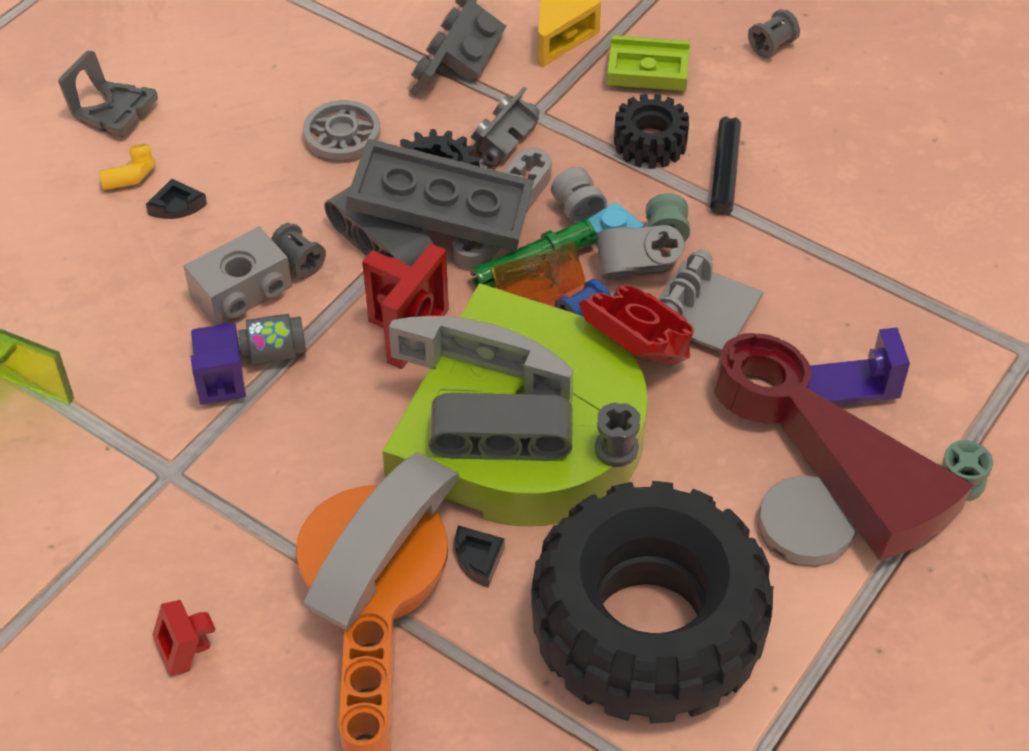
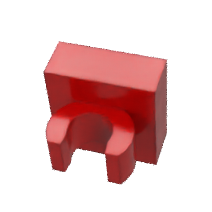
(181, 636)

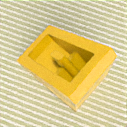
(565, 26)

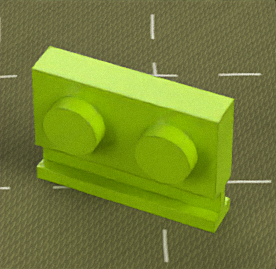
(648, 63)

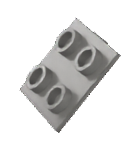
(709, 301)

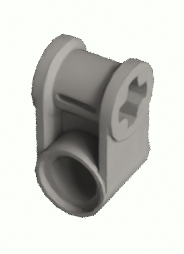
(630, 250)

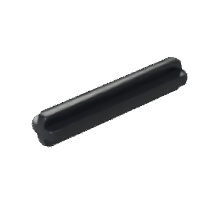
(725, 165)

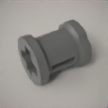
(774, 33)
(299, 250)
(617, 429)

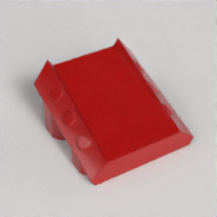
(640, 324)

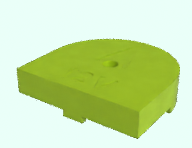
(530, 490)

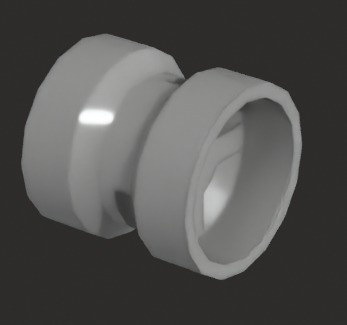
(577, 194)

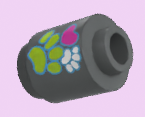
(272, 338)

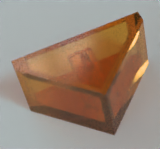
(541, 274)

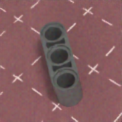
(376, 233)
(501, 426)

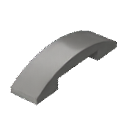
(428, 338)
(374, 536)

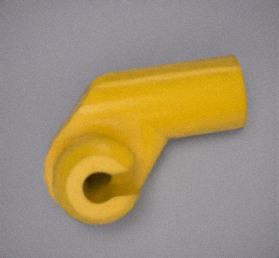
(133, 172)

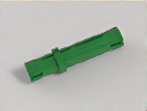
(578, 232)

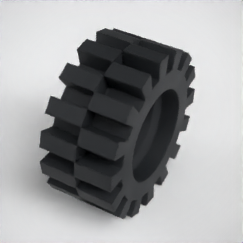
(651, 146)

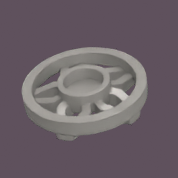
(340, 130)

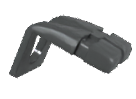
(123, 100)

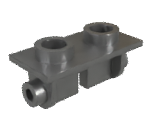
(511, 115)

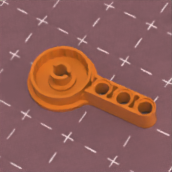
(399, 590)

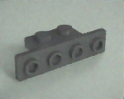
(464, 45)

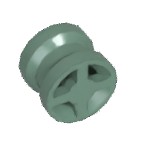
(668, 210)
(970, 458)

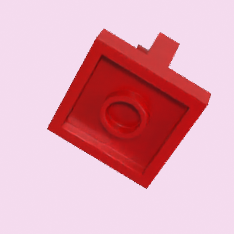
(405, 291)

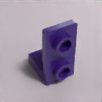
(217, 363)
(865, 380)

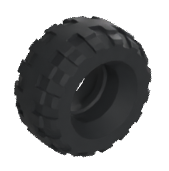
(662, 541)

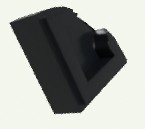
(175, 201)
(478, 554)

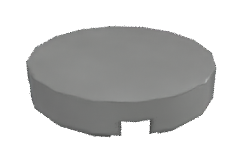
(805, 522)

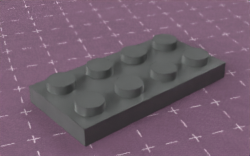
(440, 194)

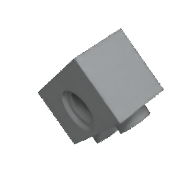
(238, 276)

